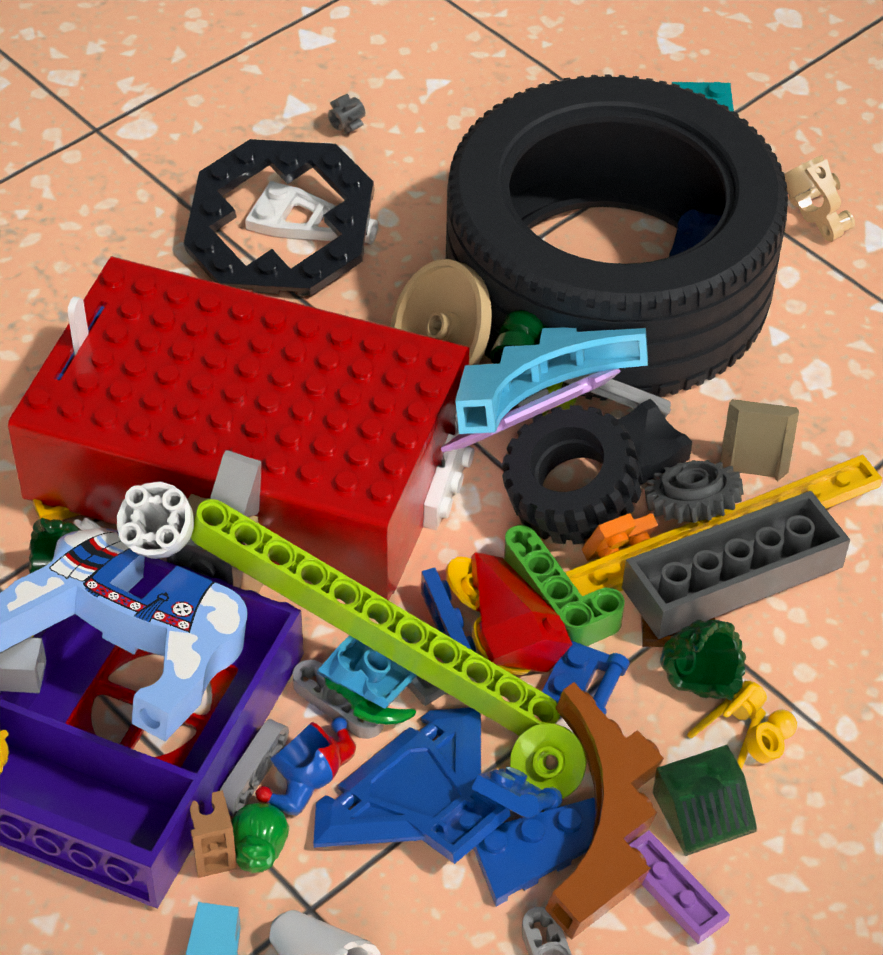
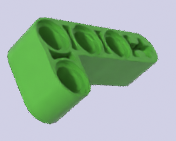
(585, 617)

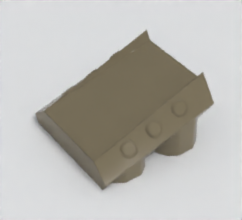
(759, 438)

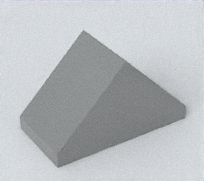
(238, 483)

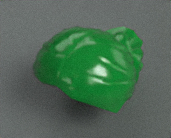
(259, 836)

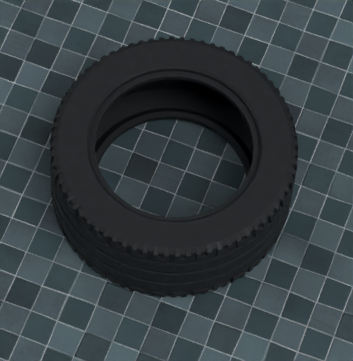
(638, 151)

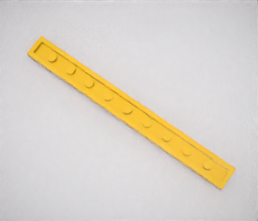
(829, 486)

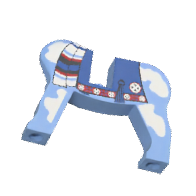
(182, 618)

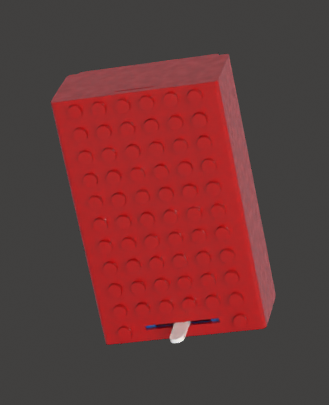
(182, 368)

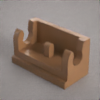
(213, 838)

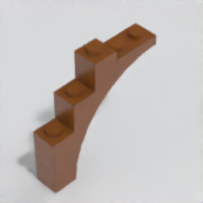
(622, 815)

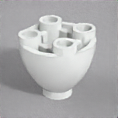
(155, 520)

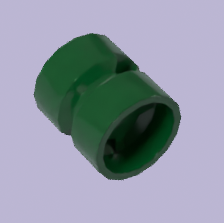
(518, 329)

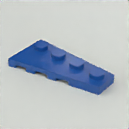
(532, 847)

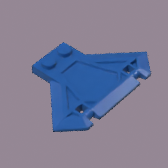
(416, 791)

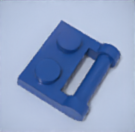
(579, 666)
(513, 791)

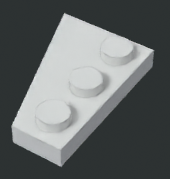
(446, 480)

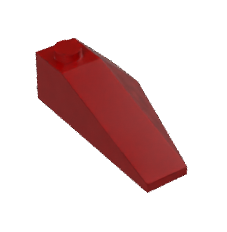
(515, 620)

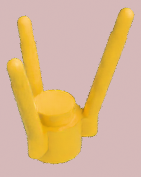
(744, 705)

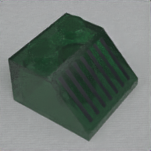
(705, 799)

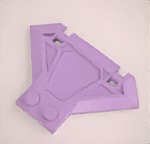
(536, 407)

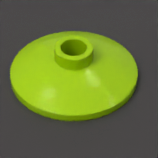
(549, 739)

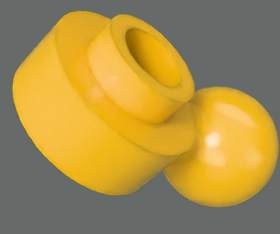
(767, 739)

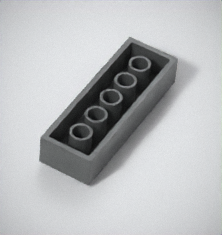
(734, 563)

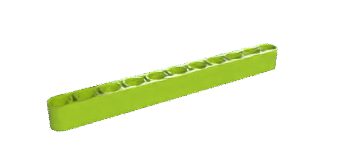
(363, 604)

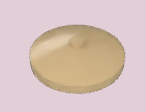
(447, 304)

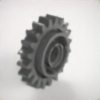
(694, 491)

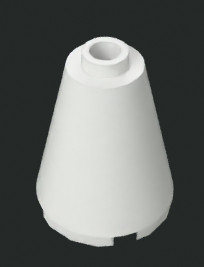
(303, 935)

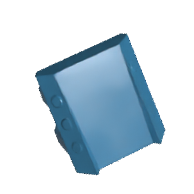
(366, 672)

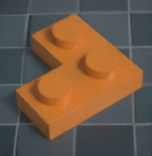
(617, 534)

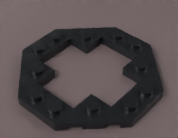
(269, 271)

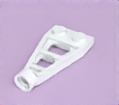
(277, 202)

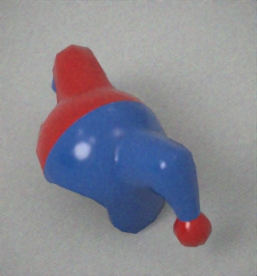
(308, 765)

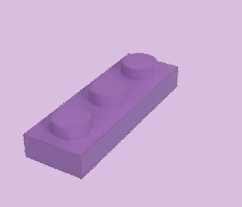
(679, 890)

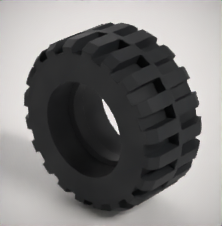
(565, 437)

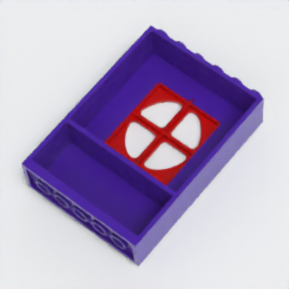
(99, 802)

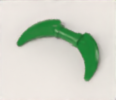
(370, 711)

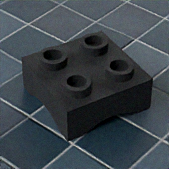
(655, 439)

